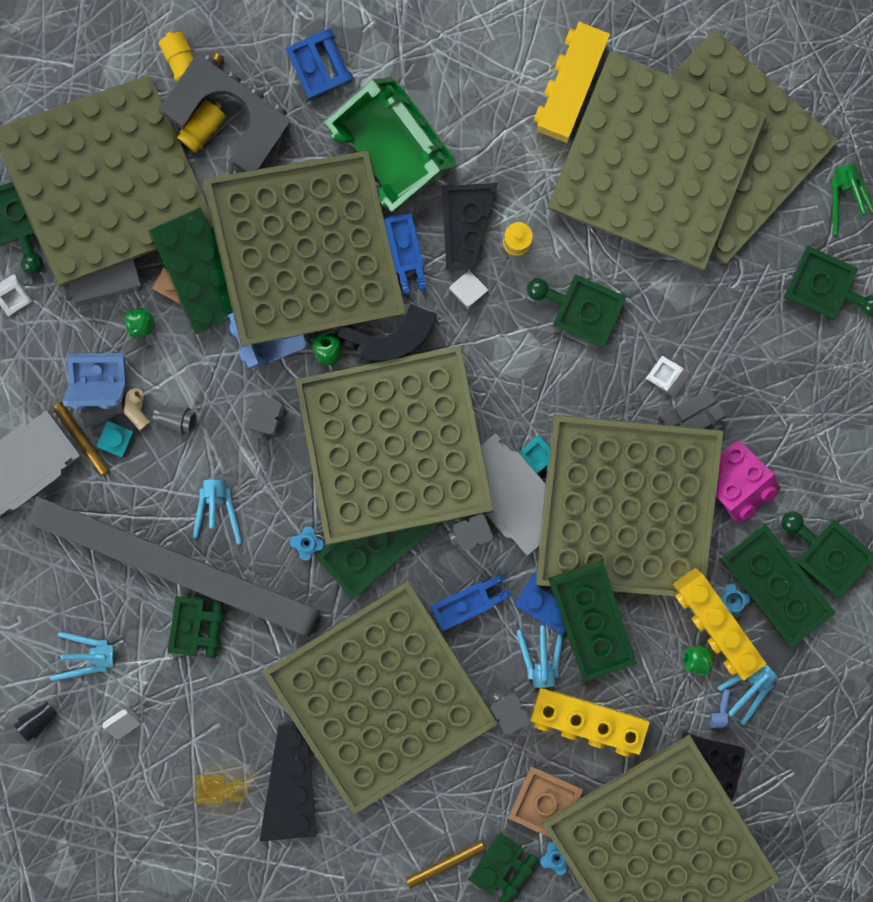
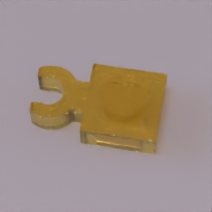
(213, 789)

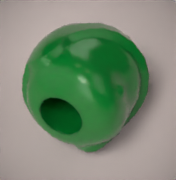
(139, 322)
(327, 349)
(698, 660)

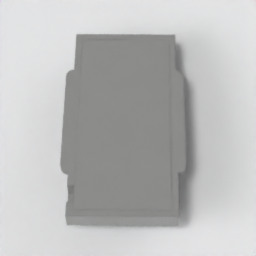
(33, 459)
(515, 494)

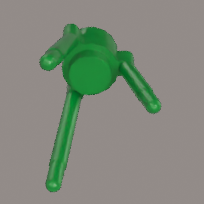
(848, 179)

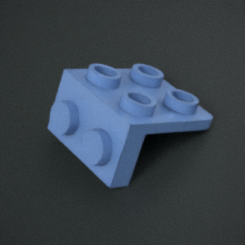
(268, 352)
(95, 380)

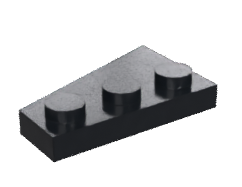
(465, 220)

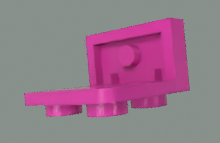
(744, 482)

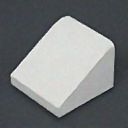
(468, 289)
(13, 295)
(668, 376)
(121, 723)

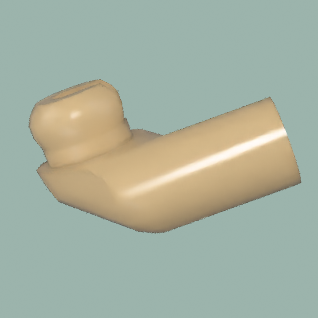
(133, 408)

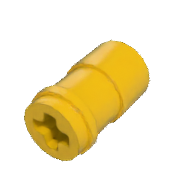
(176, 52)
(202, 125)
(517, 239)

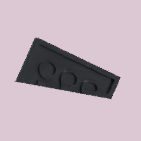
(289, 797)

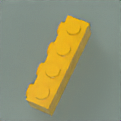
(572, 82)
(718, 622)
(590, 721)

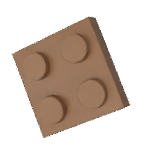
(541, 798)

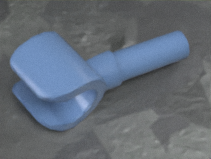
(720, 719)

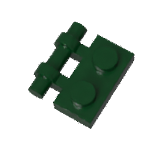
(187, 626)
(496, 863)

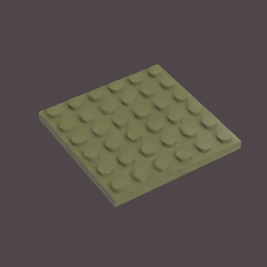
(785, 147)
(656, 161)
(99, 177)
(303, 248)
(394, 445)
(629, 498)
(379, 697)
(662, 836)

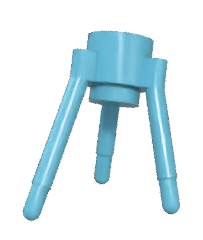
(213, 494)
(101, 656)
(544, 672)
(760, 681)

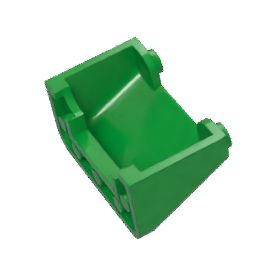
(399, 140)

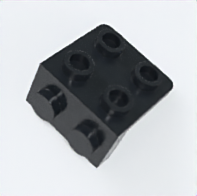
(723, 759)

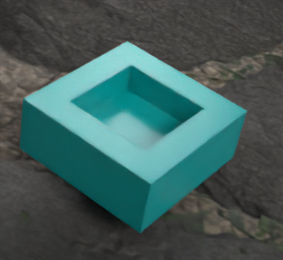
(115, 439)
(536, 454)

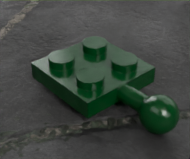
(16, 226)
(823, 285)
(585, 310)
(833, 555)

